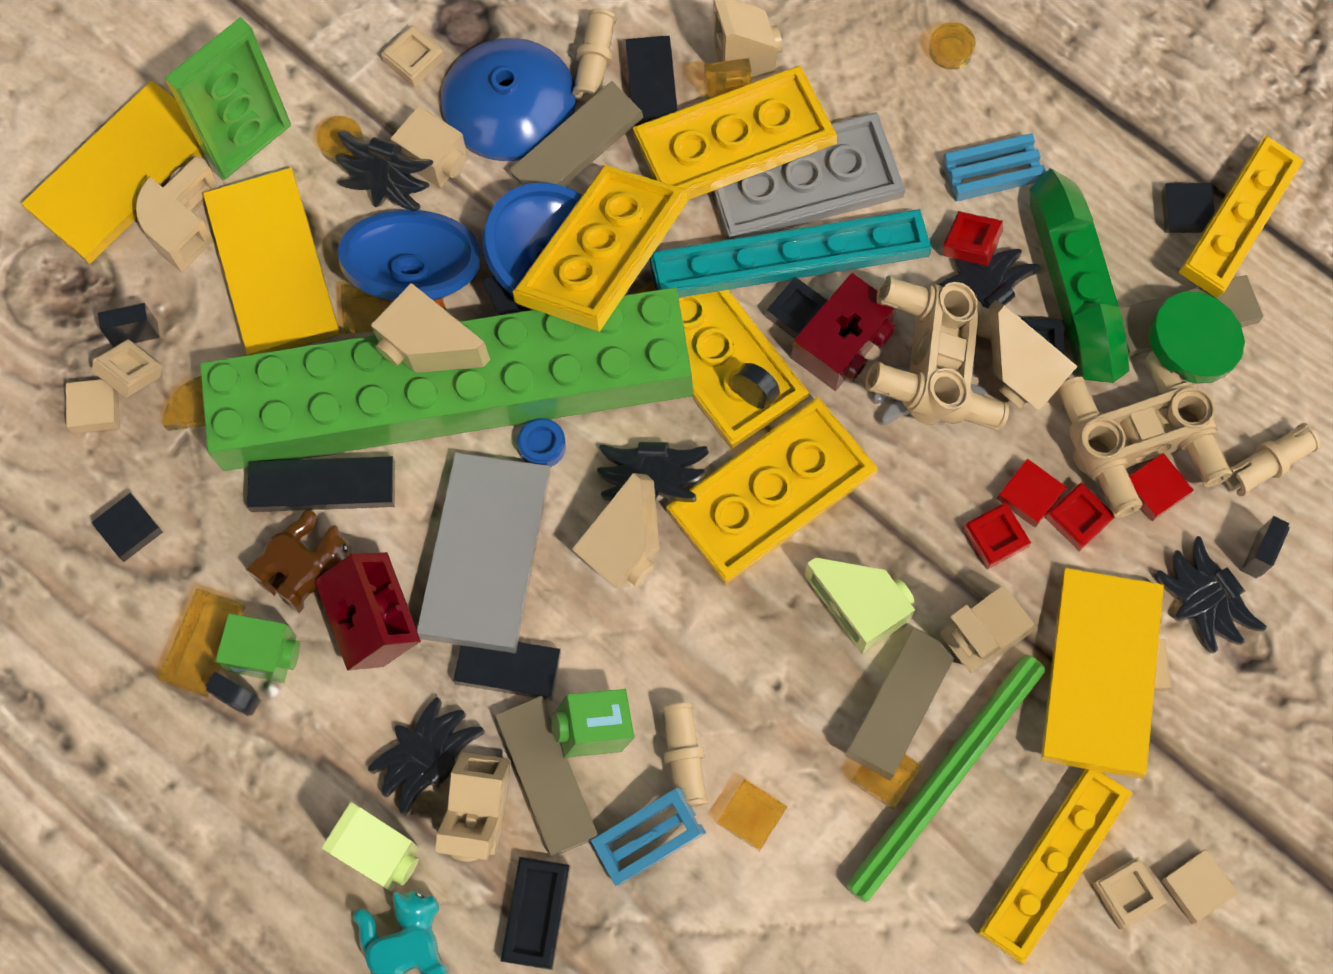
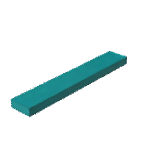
(791, 254)

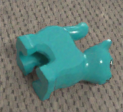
(406, 949)

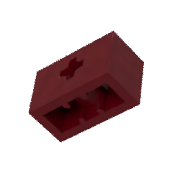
(849, 309)
(367, 610)

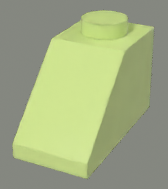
(861, 599)
(372, 848)

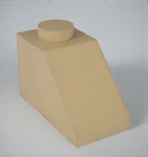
(743, 33)
(426, 336)
(1024, 359)
(624, 535)

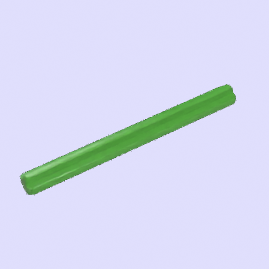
(945, 778)

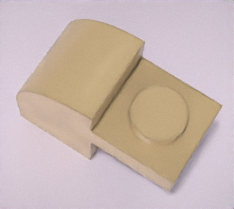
(169, 213)
(987, 629)
(474, 807)

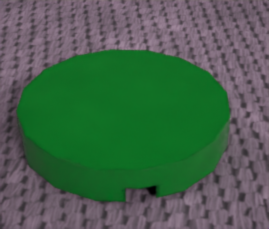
(1196, 337)

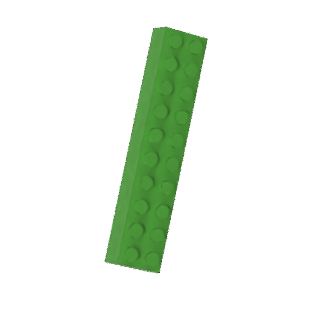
(354, 399)

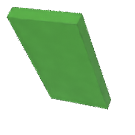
(229, 99)

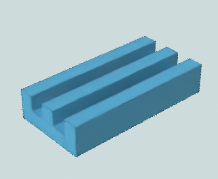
(990, 151)
(684, 815)

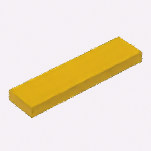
(1240, 217)
(1054, 864)

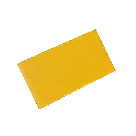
(736, 134)
(98, 187)
(601, 247)
(271, 263)
(718, 343)
(772, 490)
(1103, 673)

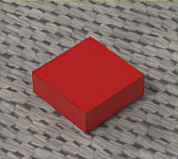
(973, 238)
(1160, 486)
(1031, 492)
(1080, 516)
(996, 535)

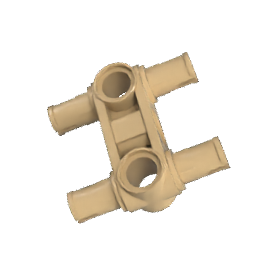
(940, 356)
(1142, 434)

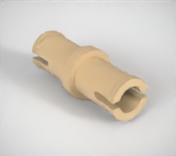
(594, 54)
(1273, 459)
(684, 752)

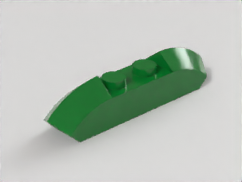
(1079, 278)

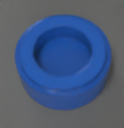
(541, 442)

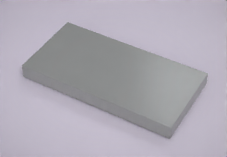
(816, 186)
(484, 553)

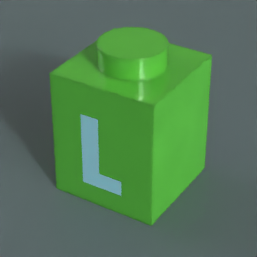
(258, 648)
(593, 723)

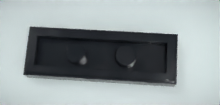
(321, 484)

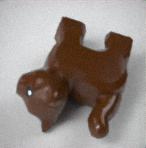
(291, 561)

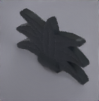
(382, 169)
(994, 280)
(657, 461)
(1209, 597)
(424, 754)

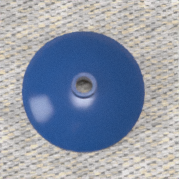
(510, 119)
(522, 227)
(409, 247)

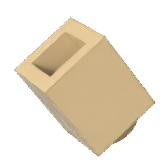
(431, 138)

